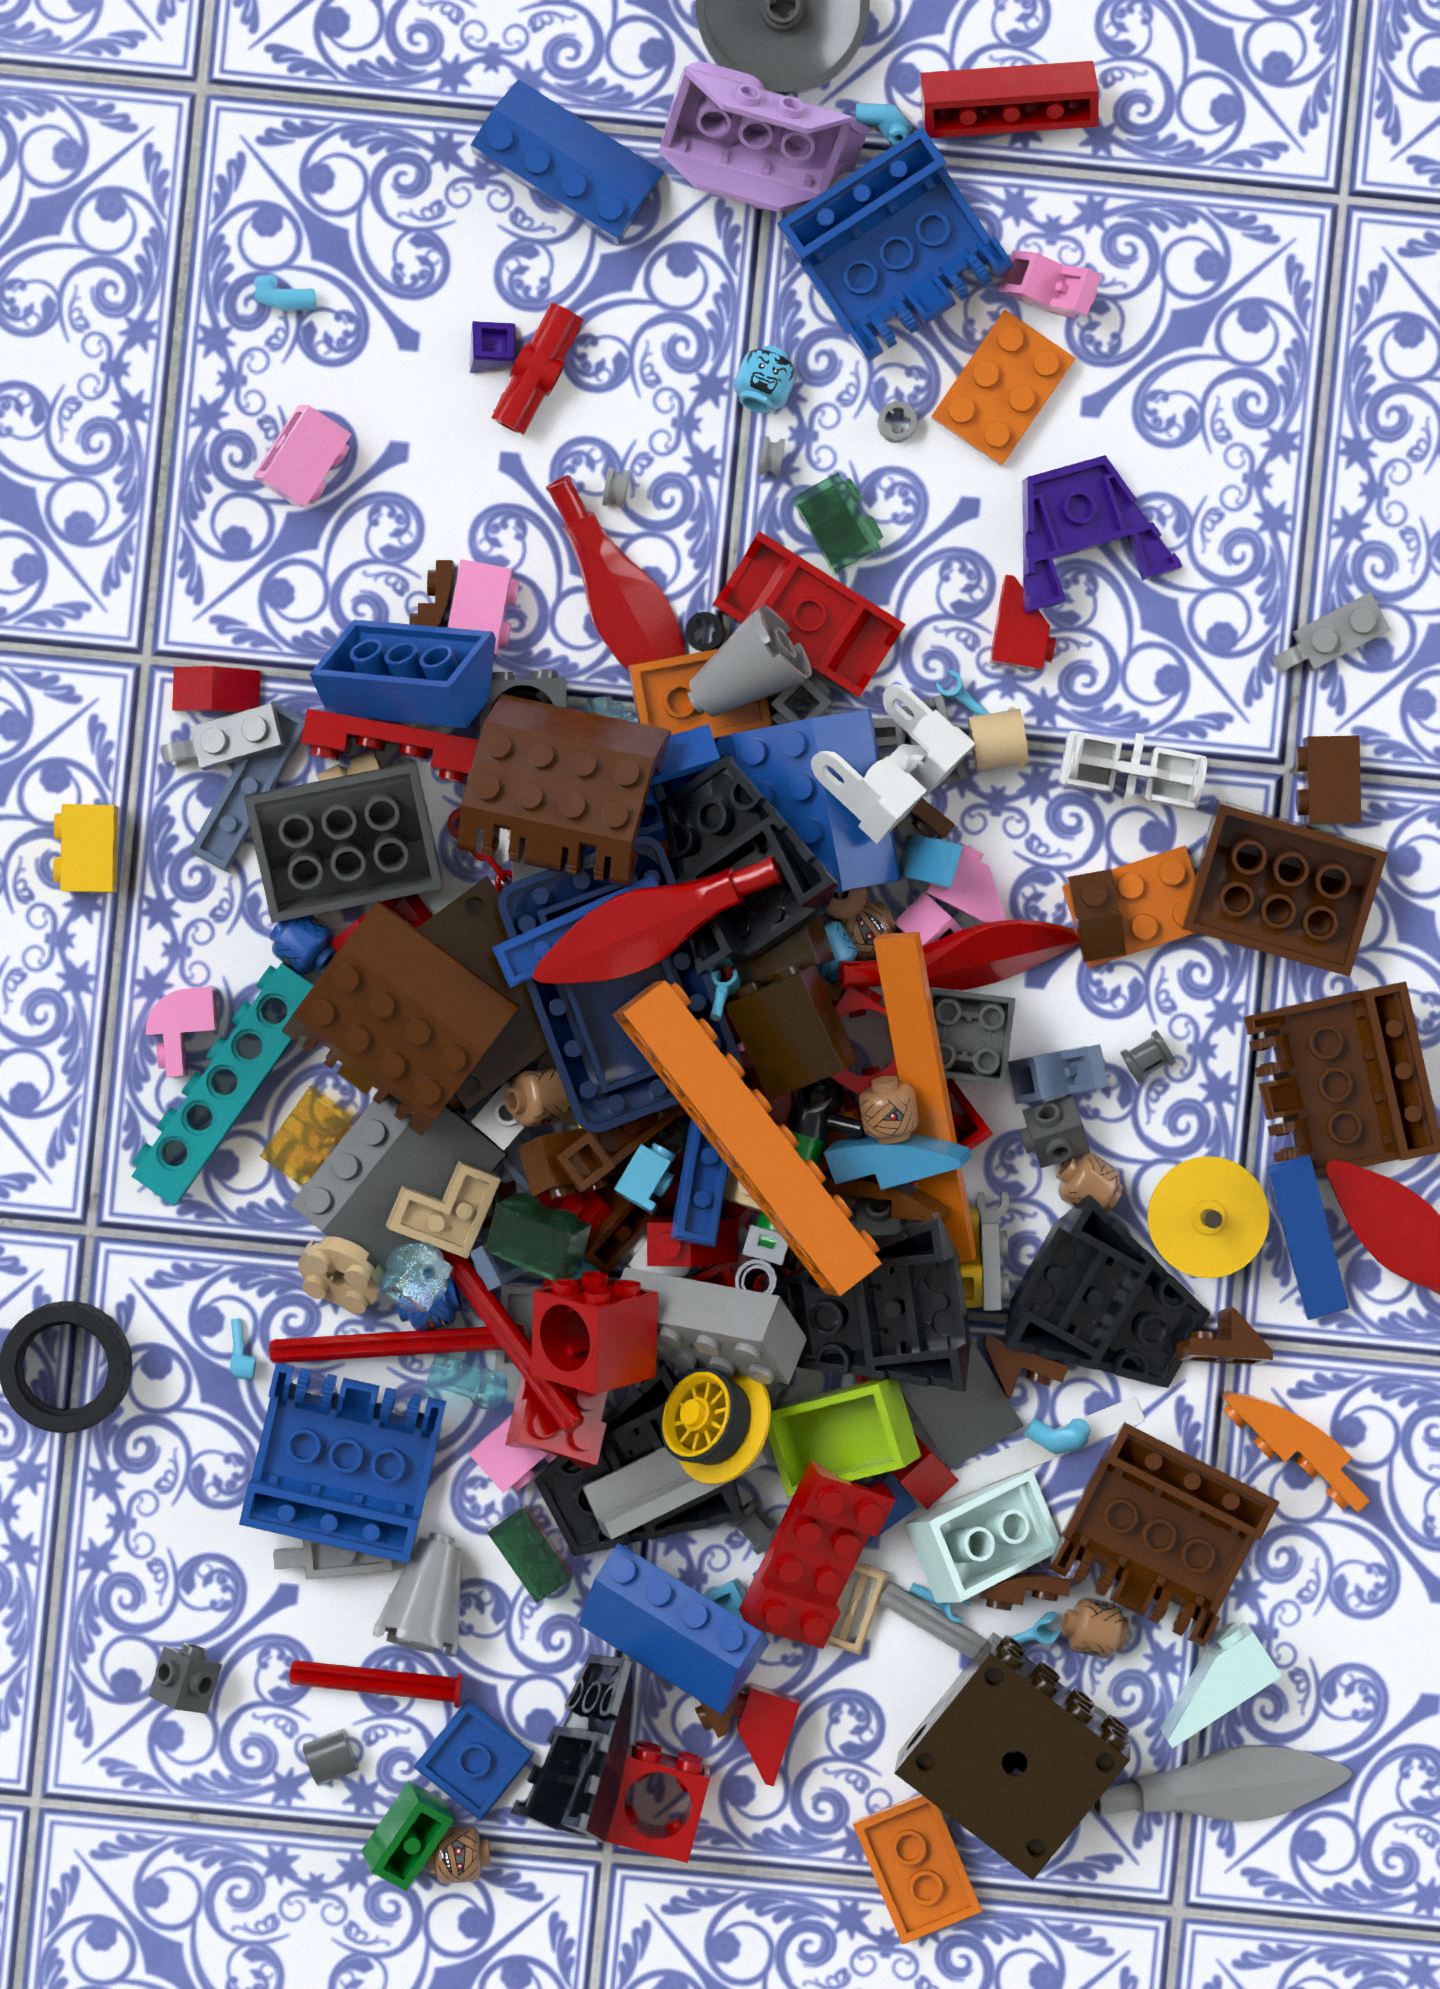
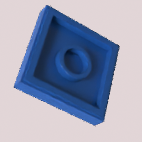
(474, 1759)

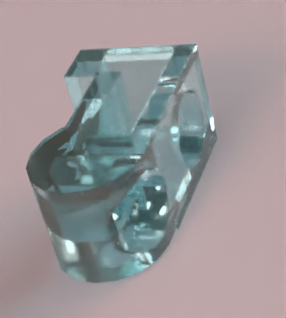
(480, 1384)

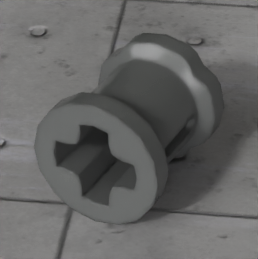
(1148, 1057)
(757, 1526)

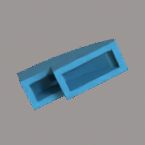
(929, 861)
(894, 1162)

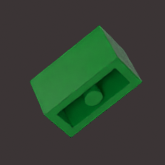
(407, 1835)

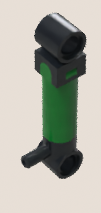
(811, 1128)

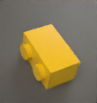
(87, 848)

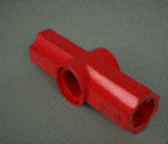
(537, 369)

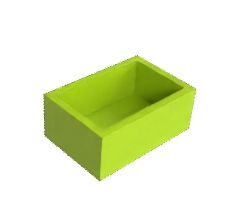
(846, 1430)

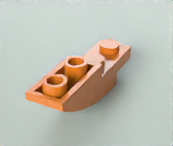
(1284, 1433)

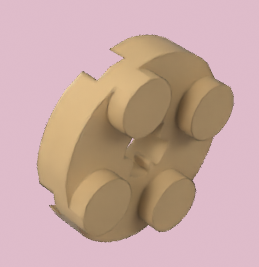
(340, 1274)

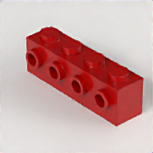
(1009, 99)

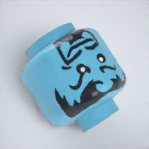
(765, 379)

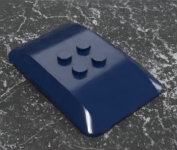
(594, 1057)

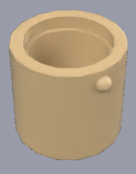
(998, 740)

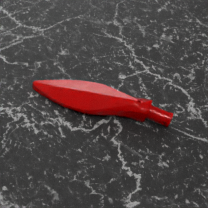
(621, 597)
(647, 925)
(976, 955)
(1390, 1222)

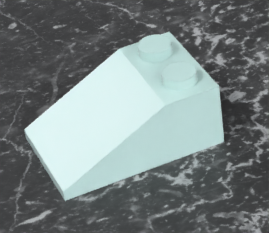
(983, 1537)
(1223, 1679)

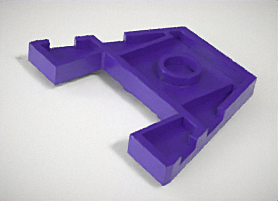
(1078, 511)

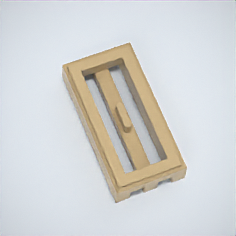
(865, 1571)

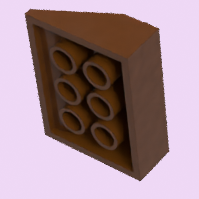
(1284, 887)

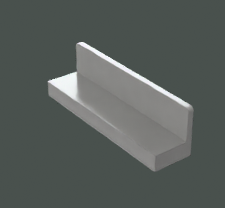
(645, 1491)

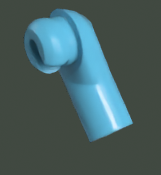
(886, 118)
(283, 299)
(1059, 1440)

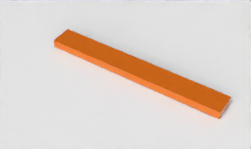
(921, 1066)

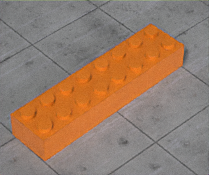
(747, 1138)

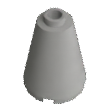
(750, 665)
(426, 1599)

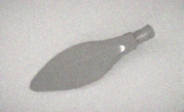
(1231, 1785)

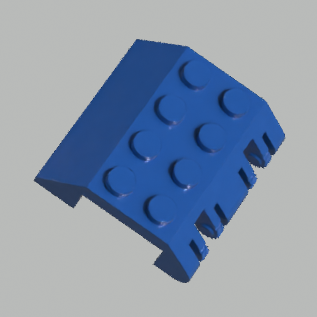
(892, 244)
(780, 767)
(343, 1465)

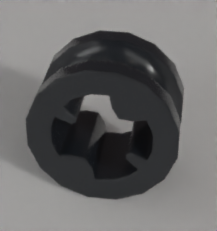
(691, 627)

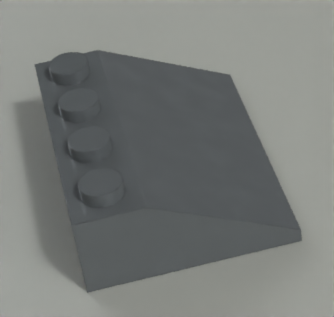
(344, 842)
(378, 1155)

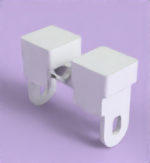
(1171, 777)
(888, 787)

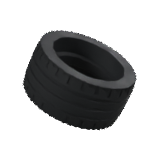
(13, 1376)

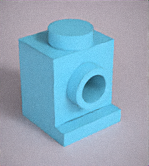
(646, 1177)

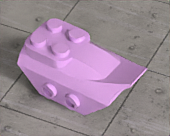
(754, 142)

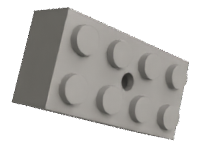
(723, 1328)

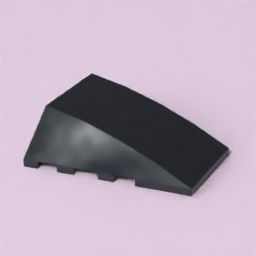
(728, 823)
(1102, 1301)
(897, 1321)
(628, 1436)
(586, 1756)

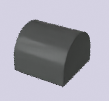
(330, 1757)

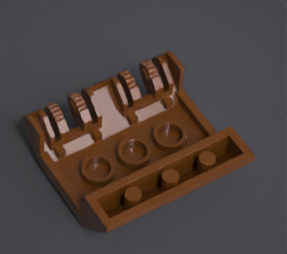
(560, 785)
(401, 1016)
(1347, 1078)
(1162, 1531)

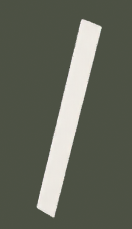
(1030, 1454)

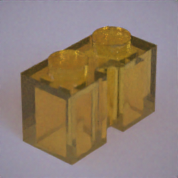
(308, 1135)

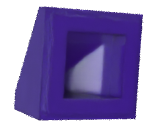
(492, 346)

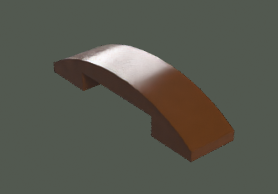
(598, 1153)
(907, 1200)

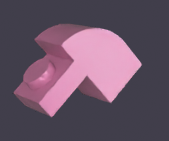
(1050, 284)
(180, 1013)

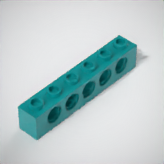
(174, 1181)

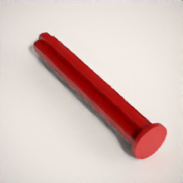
(377, 1681)

